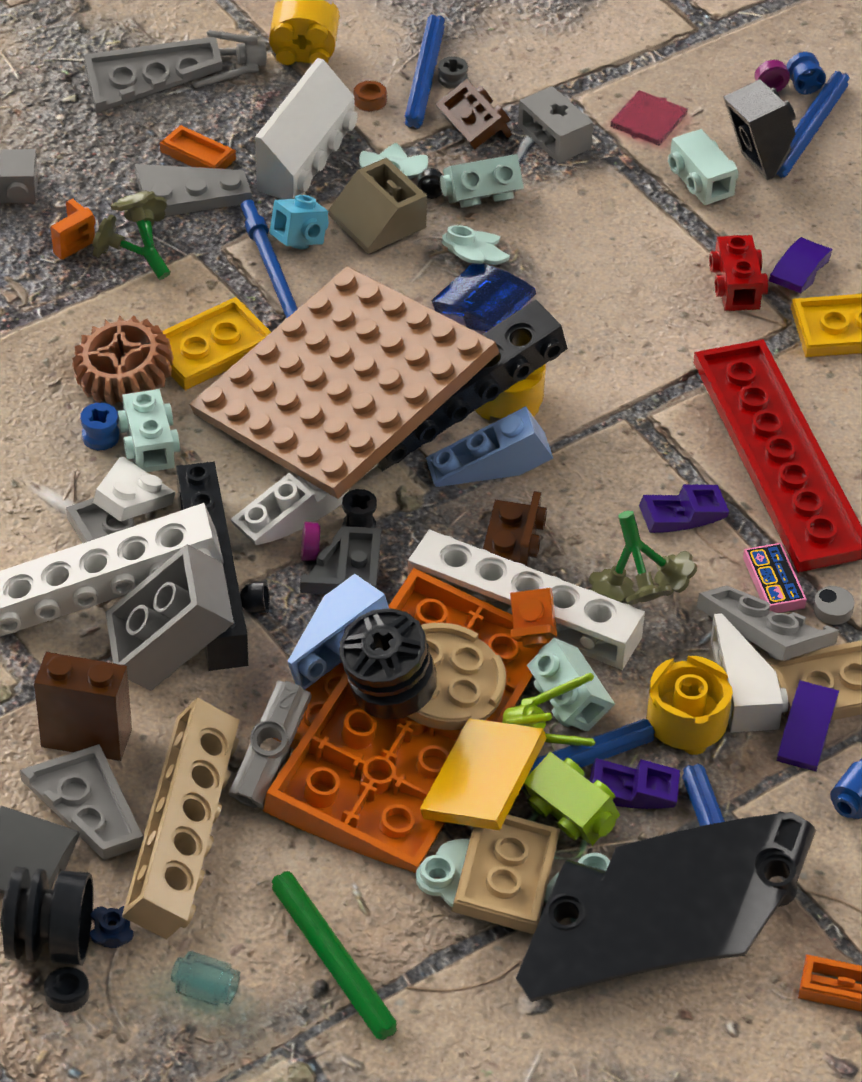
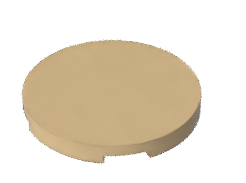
(468, 678)

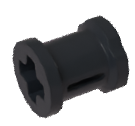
(359, 508)

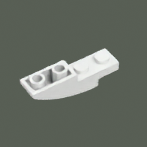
(284, 509)

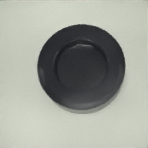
(66, 989)

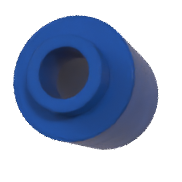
(848, 792)

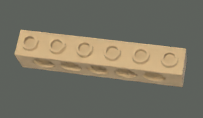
(182, 820)

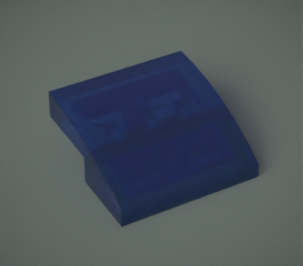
(483, 296)

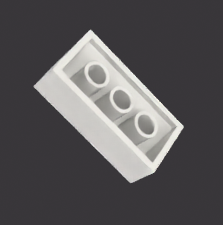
(303, 132)

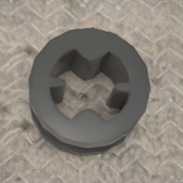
(452, 71)

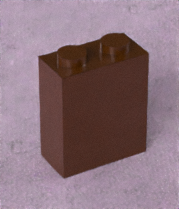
(83, 704)

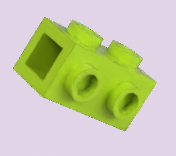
(577, 803)

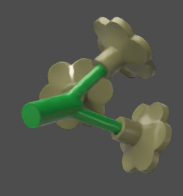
(144, 210)
(672, 574)

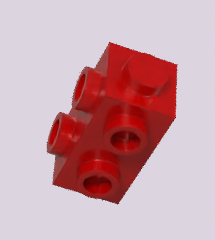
(738, 273)

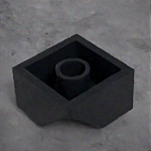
(762, 126)

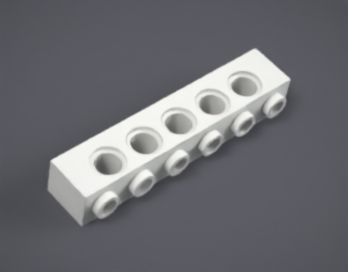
(99, 568)
(583, 618)

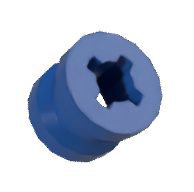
(806, 73)
(100, 426)

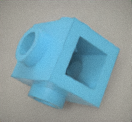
(299, 222)

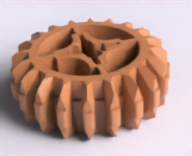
(122, 360)

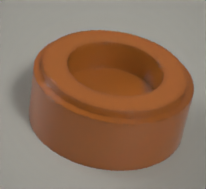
(370, 96)

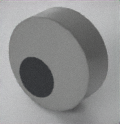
(833, 605)

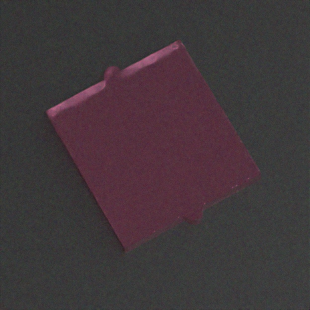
(649, 117)

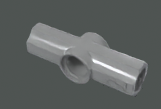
(278, 721)

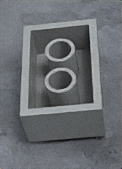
(169, 617)

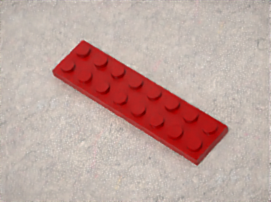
(781, 455)

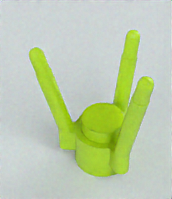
(533, 716)

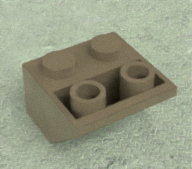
(380, 206)

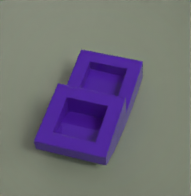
(800, 264)
(690, 509)
(807, 725)
(643, 788)

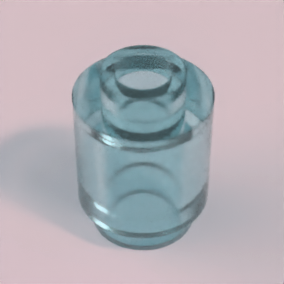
(205, 978)

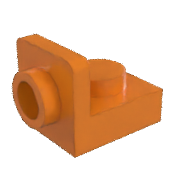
(74, 231)
(533, 617)

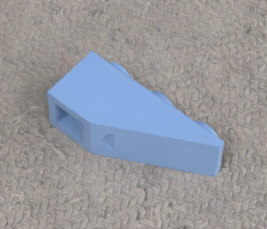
(493, 452)
(320, 643)

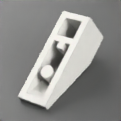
(755, 686)

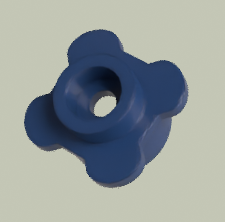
(107, 935)

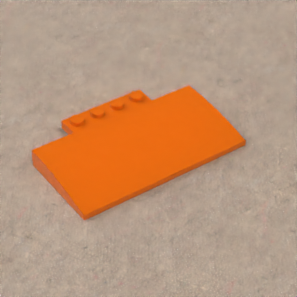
(368, 776)

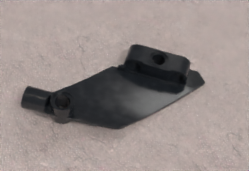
(665, 903)

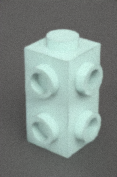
(703, 167)
(481, 179)
(148, 430)
(559, 663)

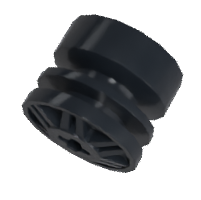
(388, 663)
(41, 916)

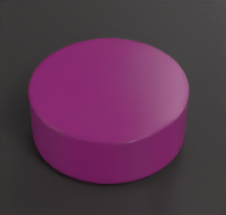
(773, 74)
(310, 541)

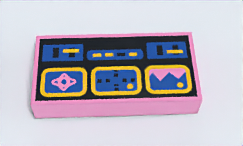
(774, 577)

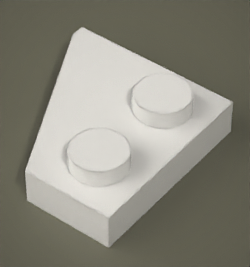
(131, 491)

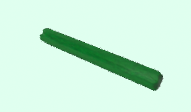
(334, 955)

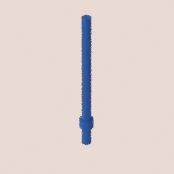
(258, 231)

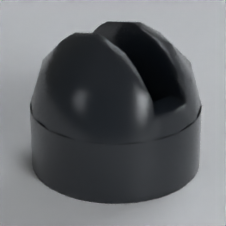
(430, 182)
(255, 597)

